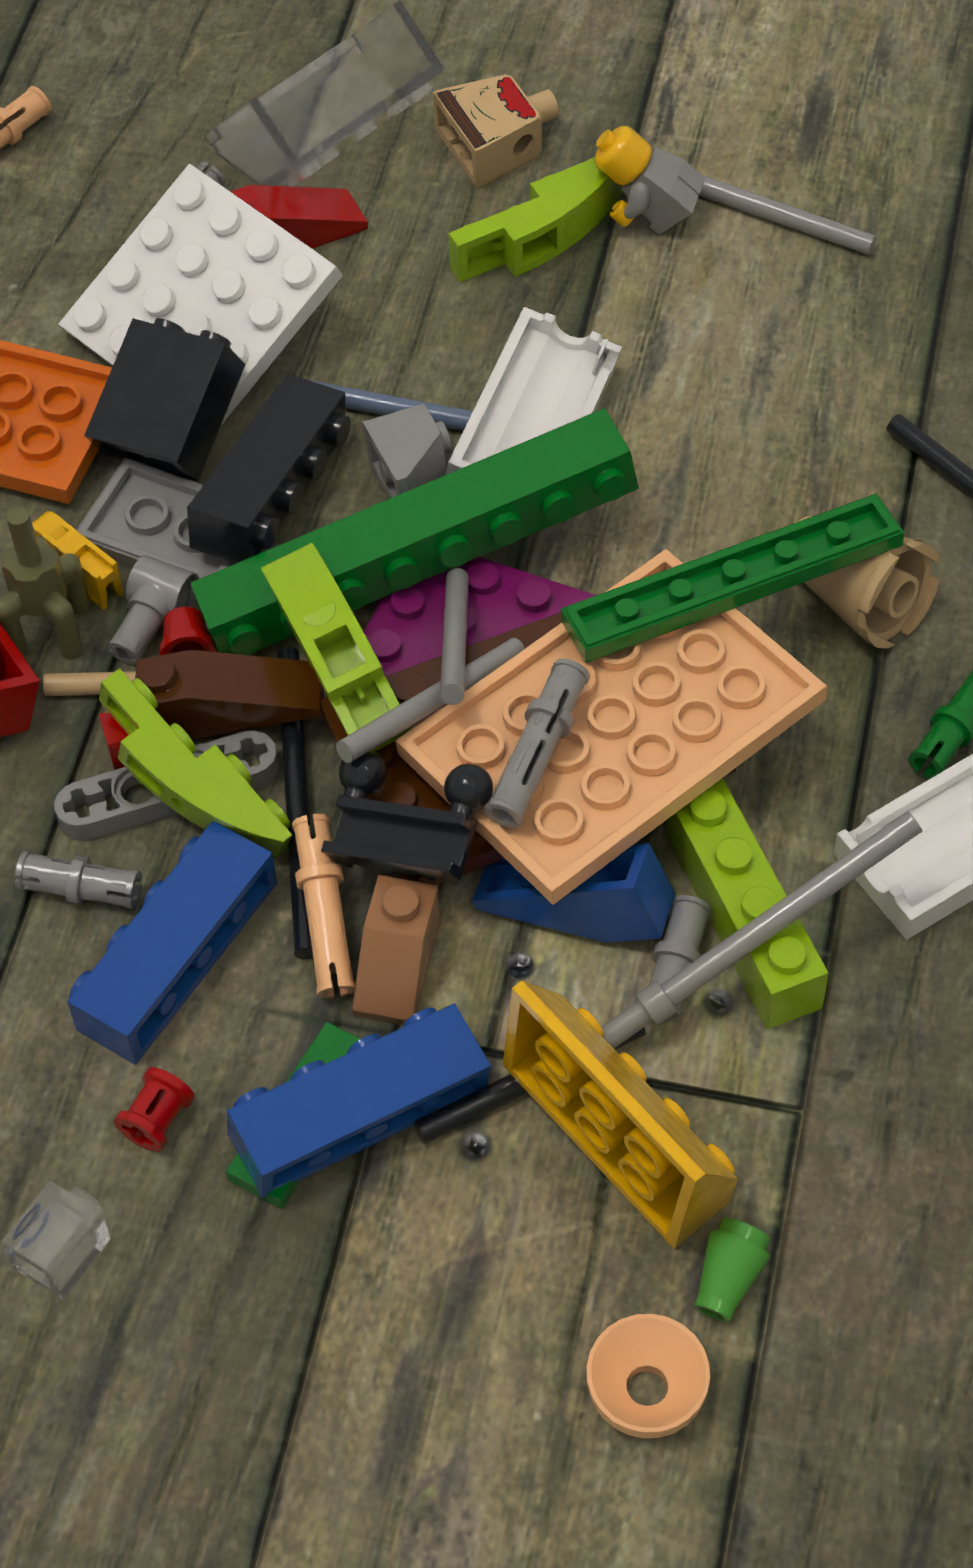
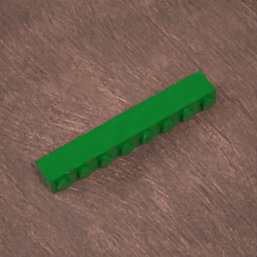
(431, 528)

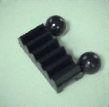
(402, 835)

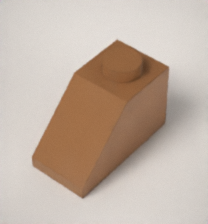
(396, 949)

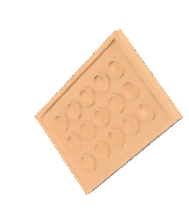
(643, 739)

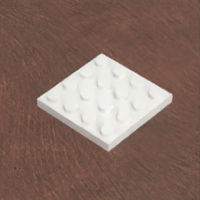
(206, 267)

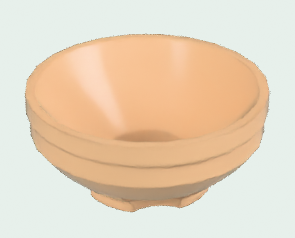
(654, 1346)

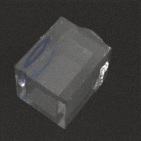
(57, 1238)

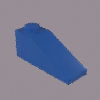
(616, 904)

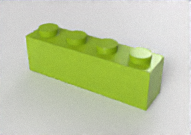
(737, 881)

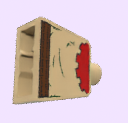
(492, 125)

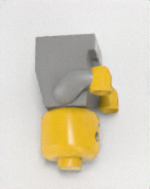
(653, 179)

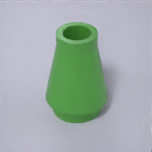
(730, 1267)

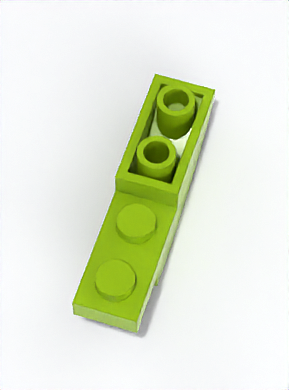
(529, 234)
(331, 639)
(194, 787)

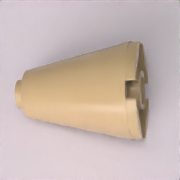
(882, 592)

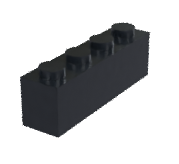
(268, 470)

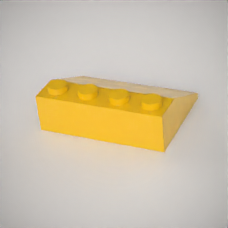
(615, 1114)

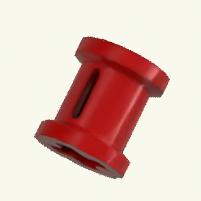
(154, 1109)

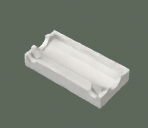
(535, 387)
(935, 868)

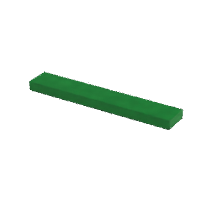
(731, 577)

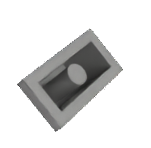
(406, 449)

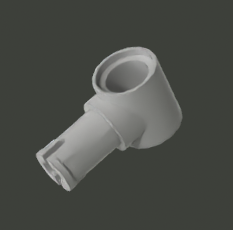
(151, 593)

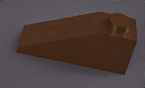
(229, 691)

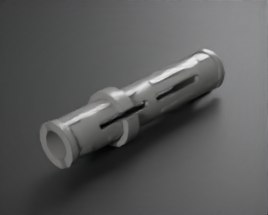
(547, 722)

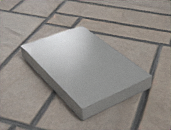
(147, 515)

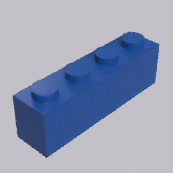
(172, 941)
(356, 1098)

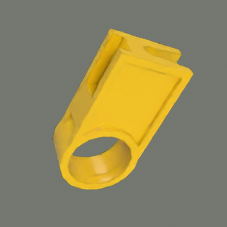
(97, 566)

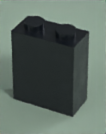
(166, 397)

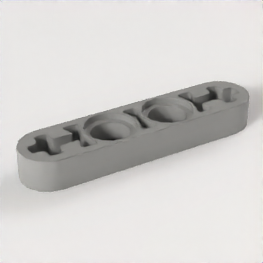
(128, 815)

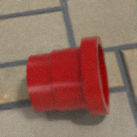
(185, 630)

